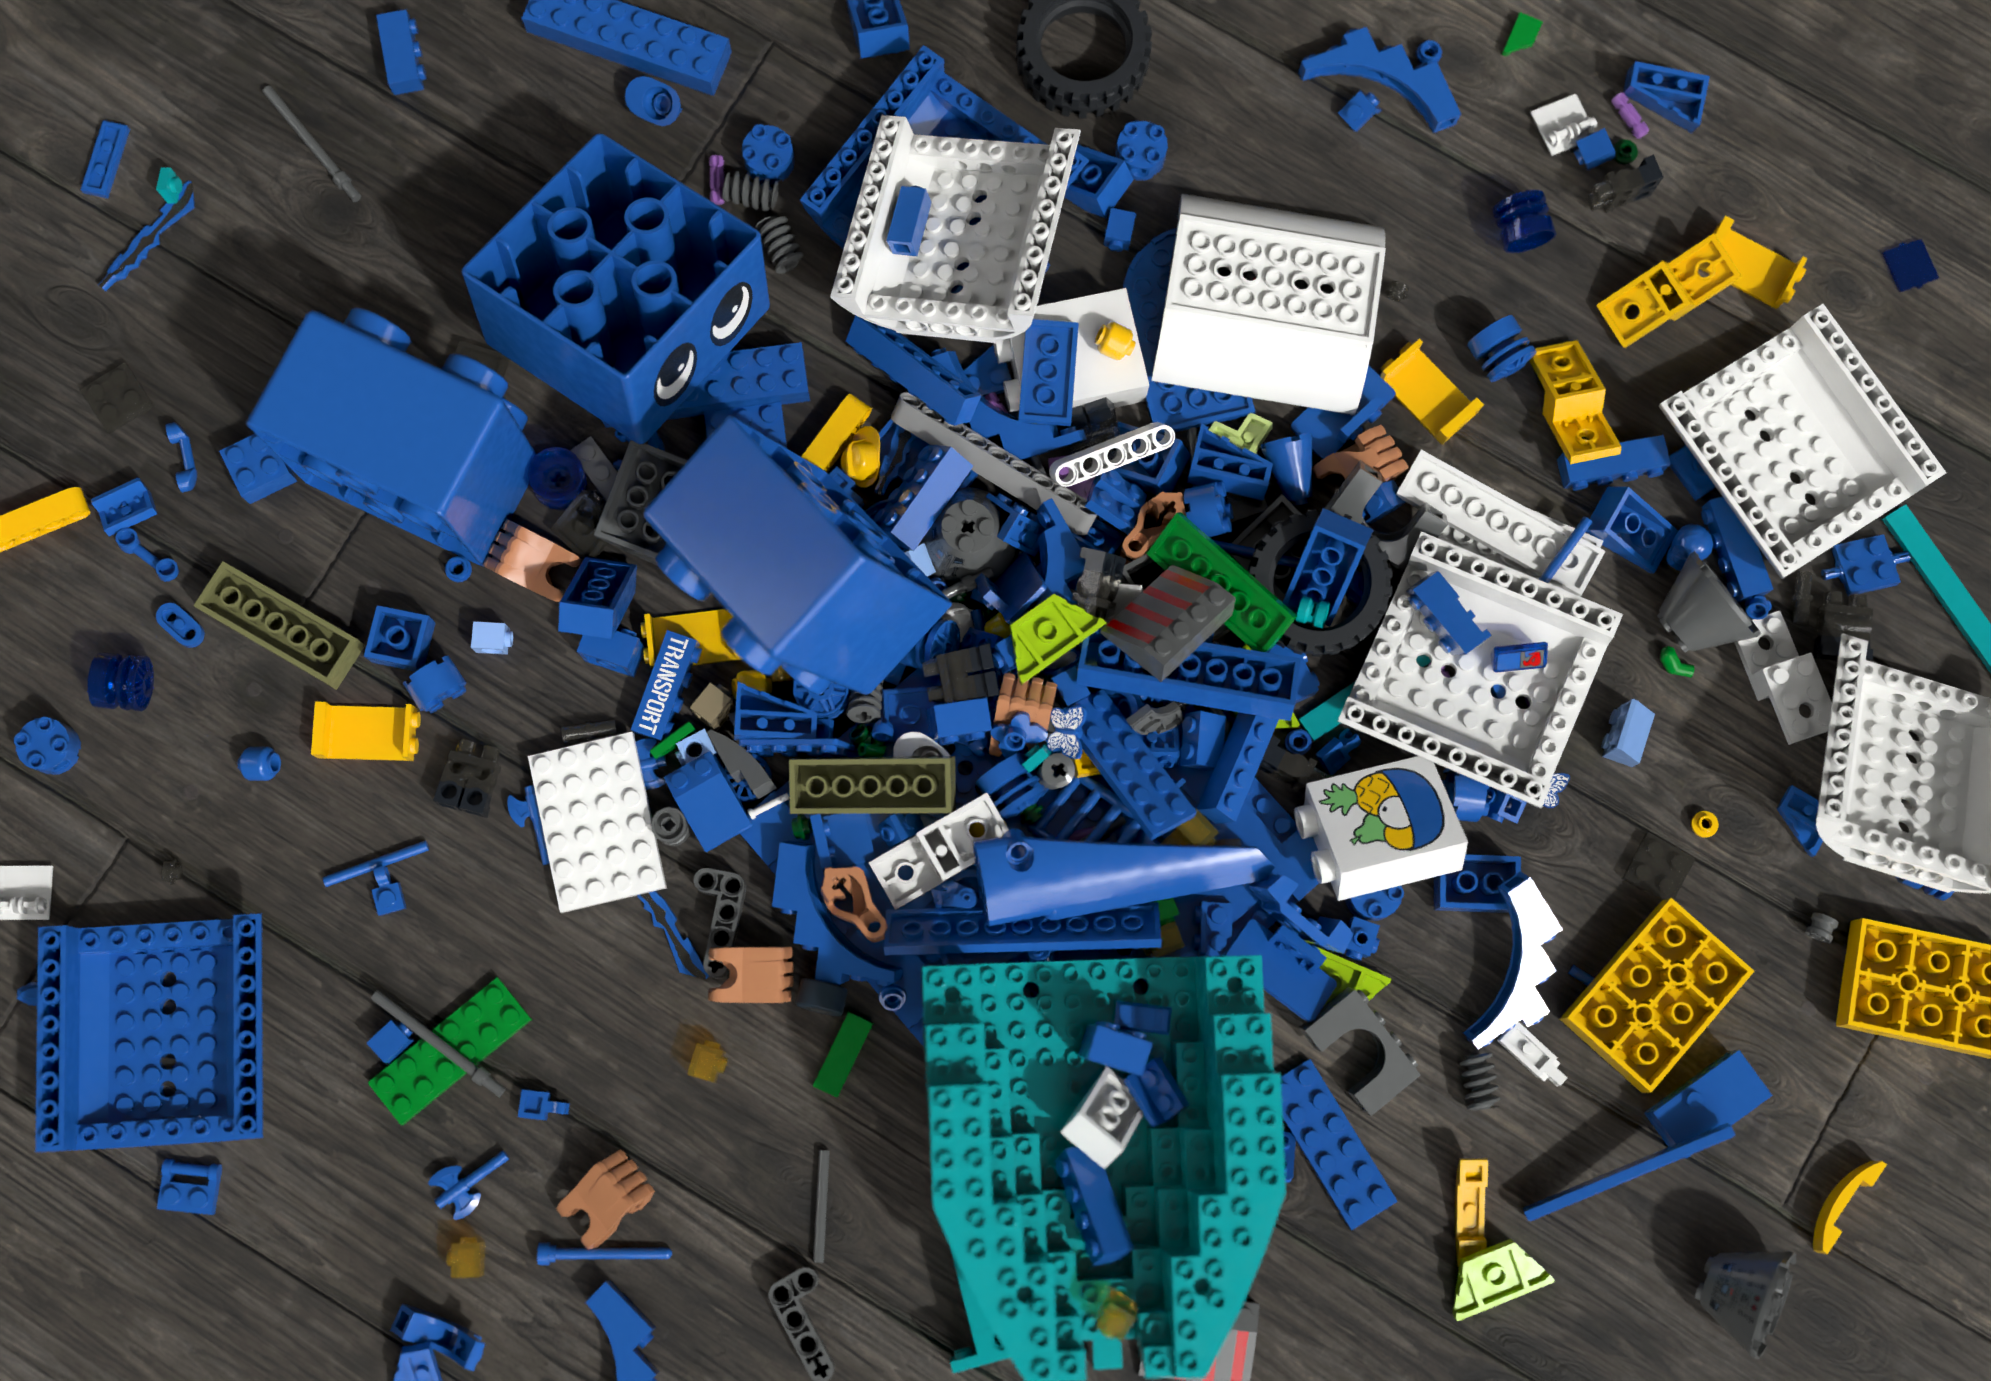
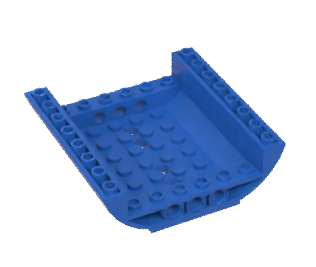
(933, 108)
(108, 1030)

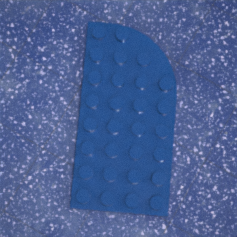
(1169, 403)

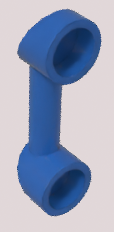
(185, 479)
(130, 543)

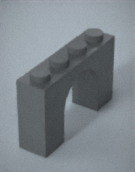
(1354, 496)
(1392, 1068)

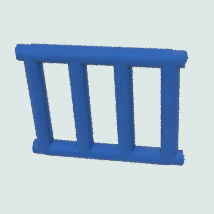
(1098, 792)

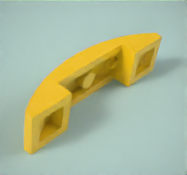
(1470, 1206)
(1825, 1232)

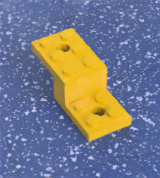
(1669, 290)
(1574, 402)

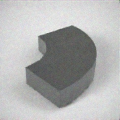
(1156, 719)

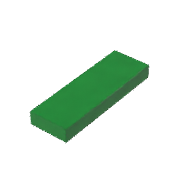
(842, 1055)

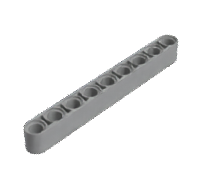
(993, 462)

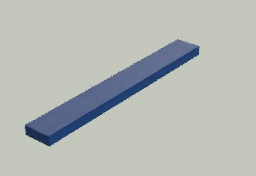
(1628, 1171)

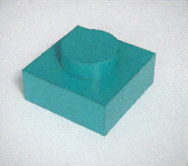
(169, 185)
(1036, 756)

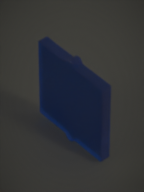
(1910, 265)

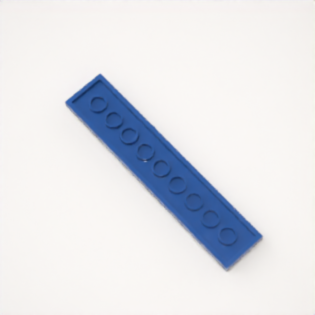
(967, 931)

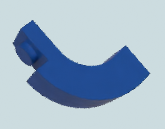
(445, 1336)

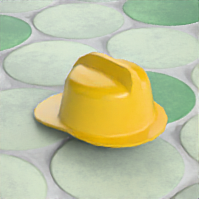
(862, 457)

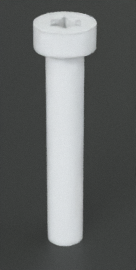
(768, 805)

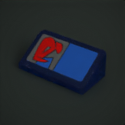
(1519, 657)

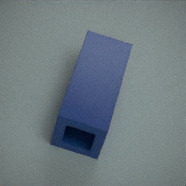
(909, 221)

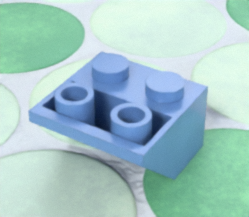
(1628, 733)

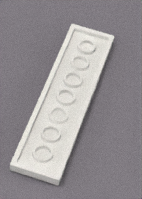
(1498, 522)

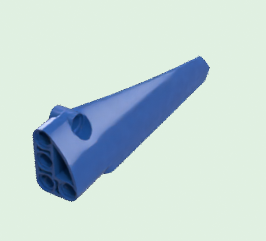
(1089, 877)

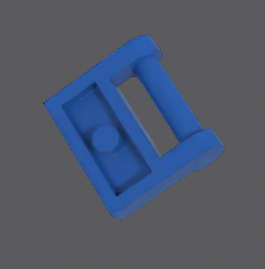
(188, 1196)

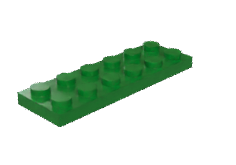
(1257, 613)
(472, 1030)

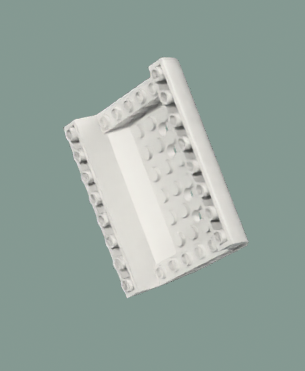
(1003, 250)
(1265, 332)
(1824, 423)
(1457, 717)
(1870, 775)

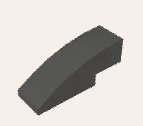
(742, 764)

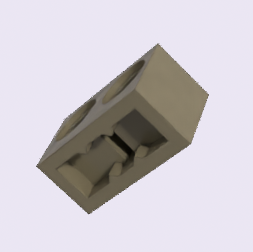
(713, 706)

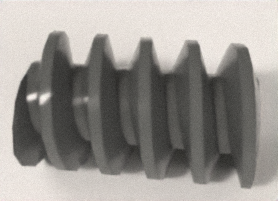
(750, 191)
(779, 243)
(865, 707)
(1065, 769)
(1480, 1081)

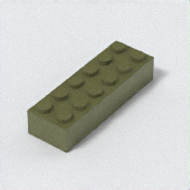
(279, 625)
(872, 785)

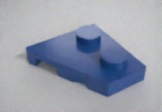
(987, 374)
(1800, 815)
(418, 1364)

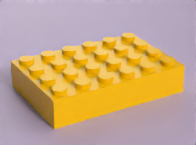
(1917, 987)
(1656, 995)

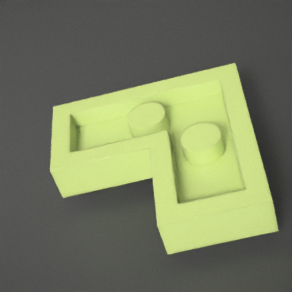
(1249, 435)

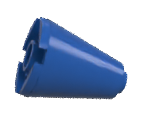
(1291, 466)

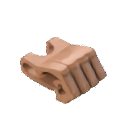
(1371, 449)
(1142, 539)
(527, 559)
(1029, 698)
(863, 909)
(755, 974)
(607, 1195)

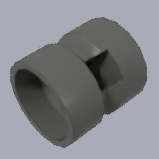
(670, 826)

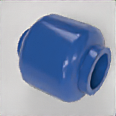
(259, 763)

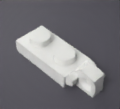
(1532, 1054)

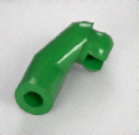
(1672, 663)
(875, 749)

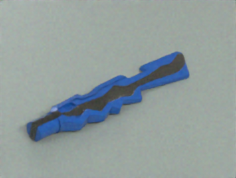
(149, 238)
(896, 459)
(683, 950)

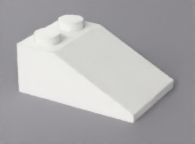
(1104, 1119)

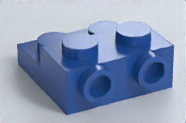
(1116, 500)

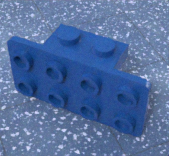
(1333, 429)
(1013, 590)
(790, 747)
(1288, 967)

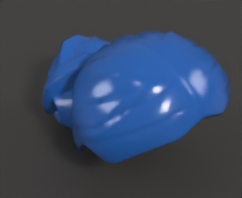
(1686, 540)

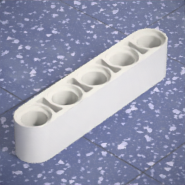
(1124, 454)

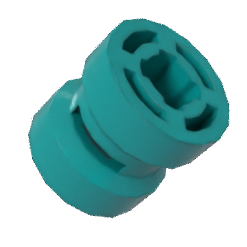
(1306, 612)

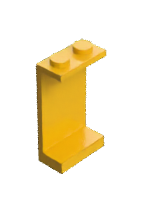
(1764, 272)
(1428, 393)
(701, 626)
(365, 732)

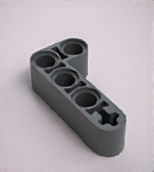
(724, 899)
(807, 1327)

